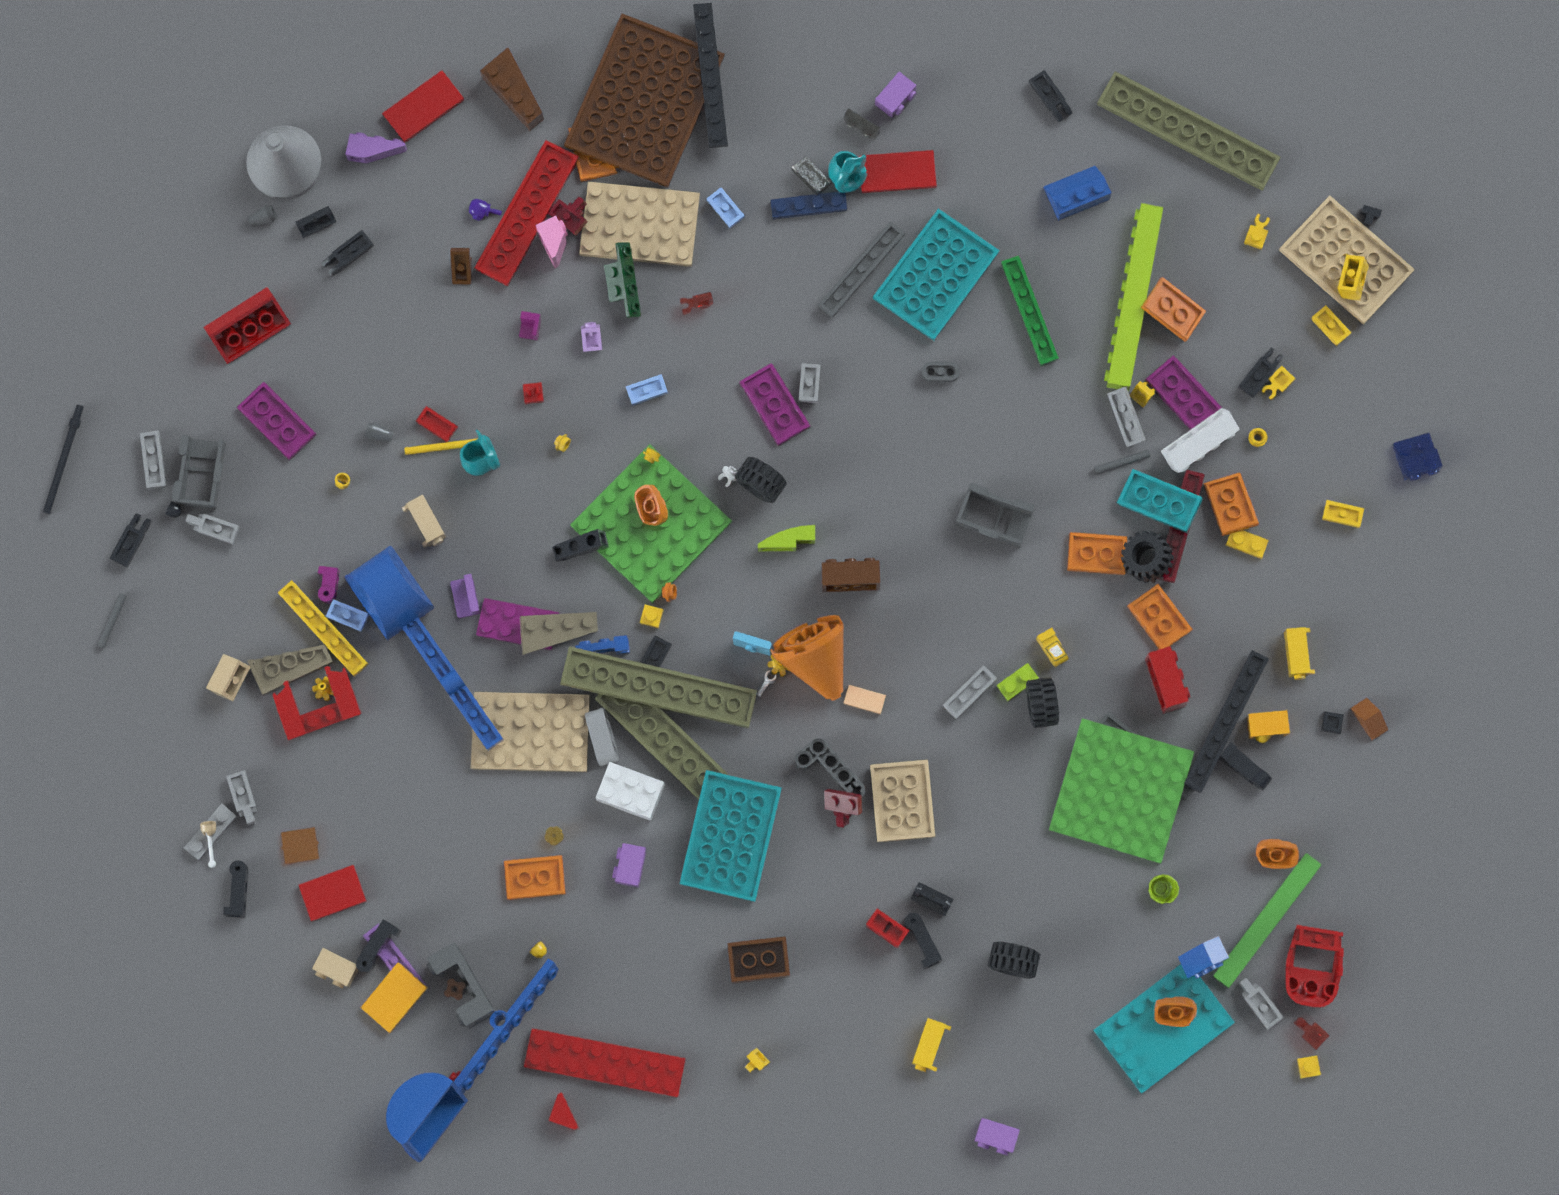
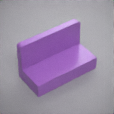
(465, 597)

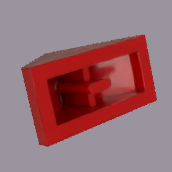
(562, 1114)

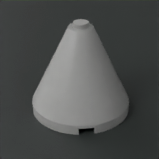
(284, 162)

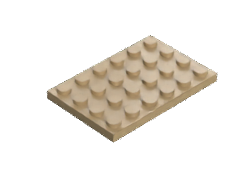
(653, 220)
(1321, 249)
(537, 732)

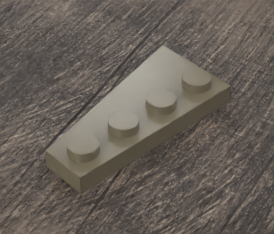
(553, 629)
(275, 670)

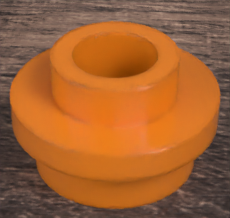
(669, 592)

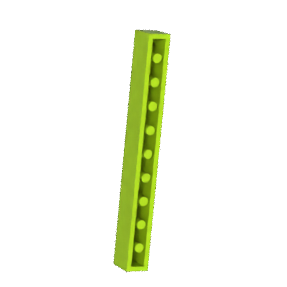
(1135, 294)

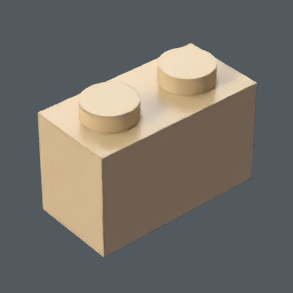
(228, 677)
(335, 967)

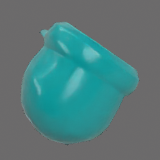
(847, 171)
(479, 456)

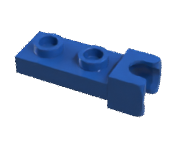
(619, 645)

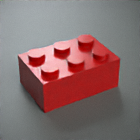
(1167, 679)

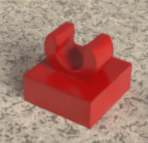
(533, 393)

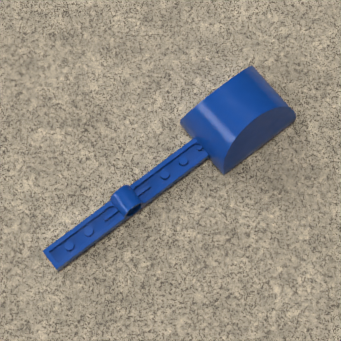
(396, 605)
(431, 1101)

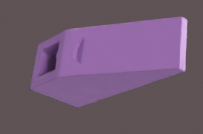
(369, 149)

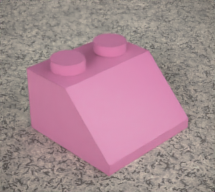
(553, 237)

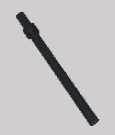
(74, 424)

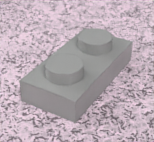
(809, 383)

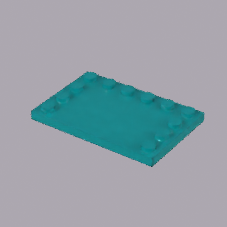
(936, 274)
(730, 835)
(1151, 1049)

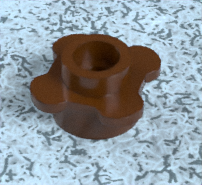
(455, 994)

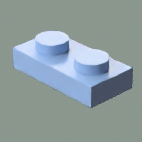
(725, 208)
(646, 390)
(347, 615)

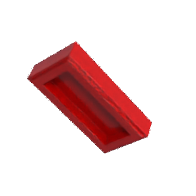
(436, 424)

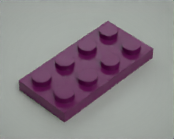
(502, 620)

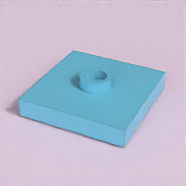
(752, 643)

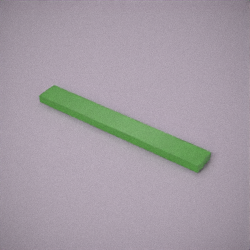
(1267, 920)

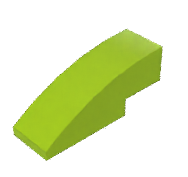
(787, 539)

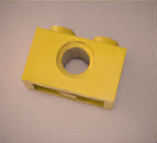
(1353, 277)

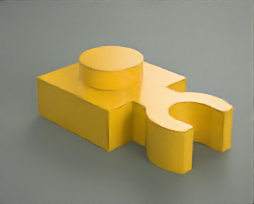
(1256, 234)
(1280, 380)

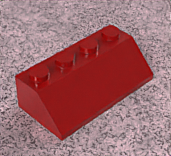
(247, 325)

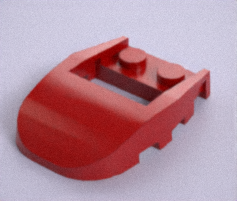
(1312, 986)

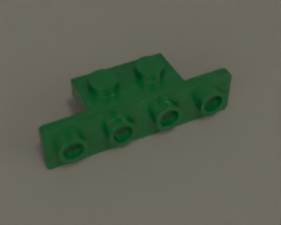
(622, 280)

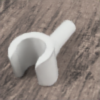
(767, 681)

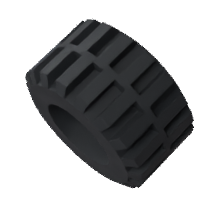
(760, 479)
(1159, 564)
(1042, 702)
(1014, 960)

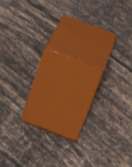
(1370, 718)

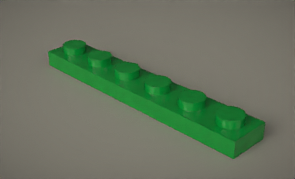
(1029, 310)

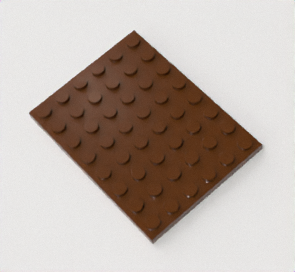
(641, 102)

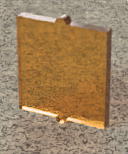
(300, 845)

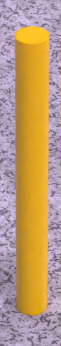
(436, 447)

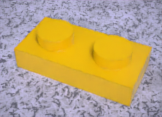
(1331, 325)
(1343, 514)
(1247, 543)

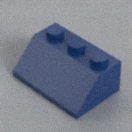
(1077, 192)

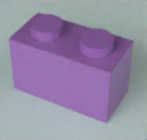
(895, 95)
(630, 865)
(996, 1136)

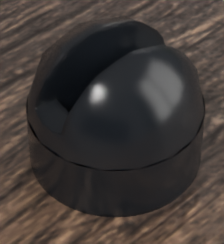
(173, 510)

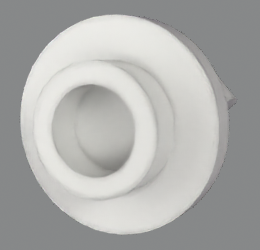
(728, 472)

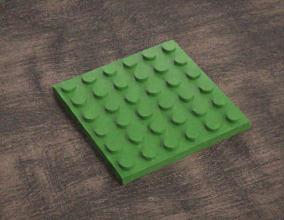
(649, 553)
(1121, 790)

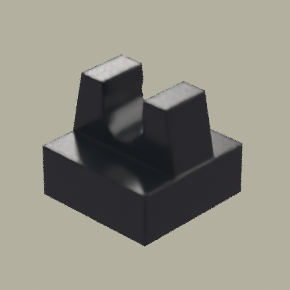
(1370, 213)

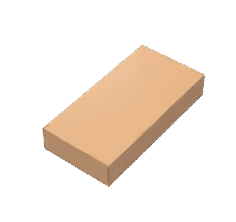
(864, 699)

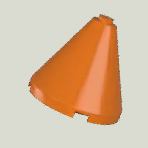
(815, 654)

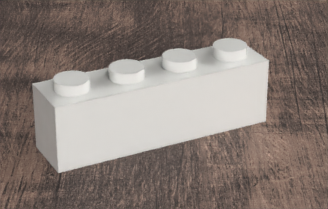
(1200, 440)

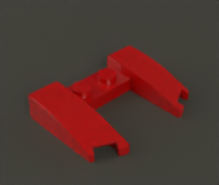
(344, 707)

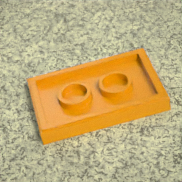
(394, 997)

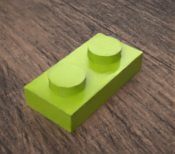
(1016, 682)

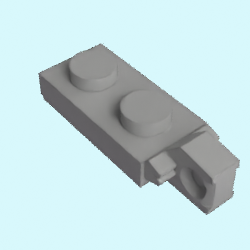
(214, 527)
(242, 796)
(1260, 1004)

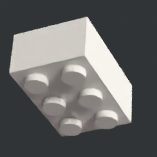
(630, 791)

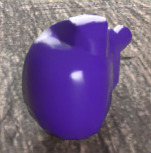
(480, 208)

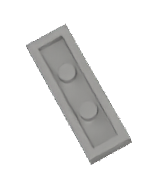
(1126, 416)
(153, 460)
(969, 692)
(199, 843)

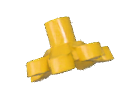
(777, 667)
(322, 692)

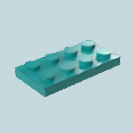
(1159, 500)

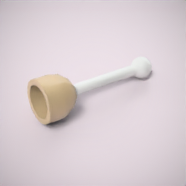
(208, 829)

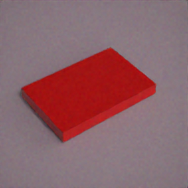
(332, 893)

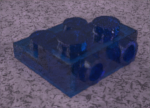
(1417, 457)

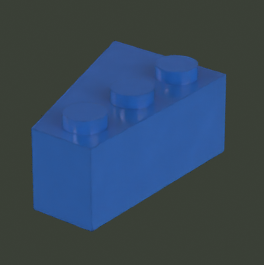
(1203, 958)

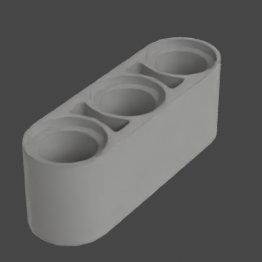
(602, 736)

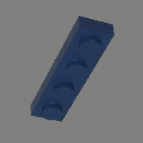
(808, 205)

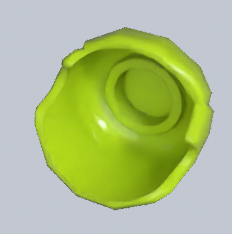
(1163, 889)

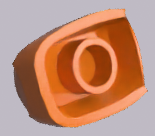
(650, 505)
(1277, 854)
(1175, 1011)

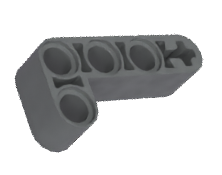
(834, 771)

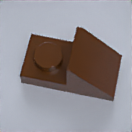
(461, 265)

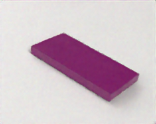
(1182, 393)
(774, 404)
(276, 421)

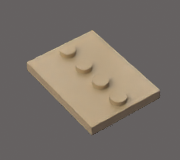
(902, 801)

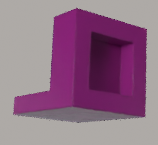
(530, 325)

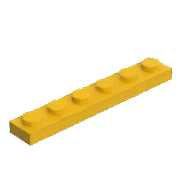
(323, 628)

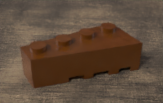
(510, 85)

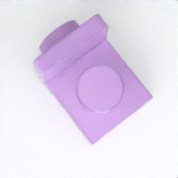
(591, 337)

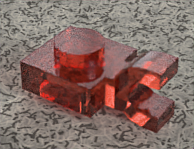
(702, 301)
(1313, 1034)

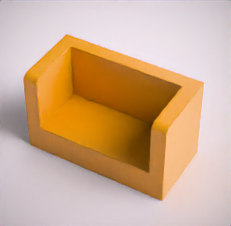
(1268, 724)

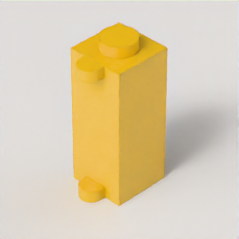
(1297, 653)
(929, 1045)

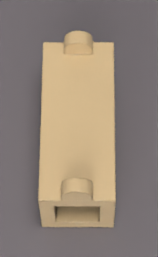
(426, 521)

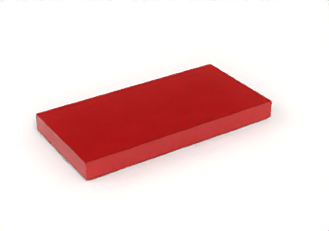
(423, 106)
(899, 171)

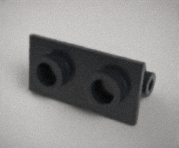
(315, 221)
(932, 899)

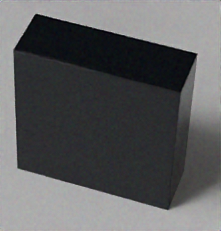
(1332, 722)

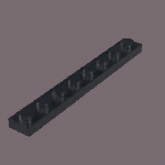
(710, 75)
(1226, 721)

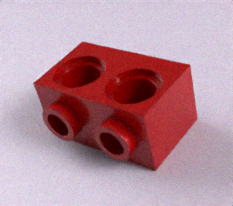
(887, 928)

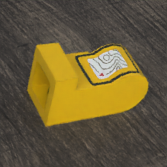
(1052, 647)

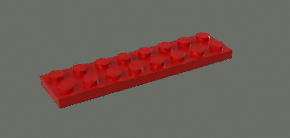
(526, 210)
(604, 1062)

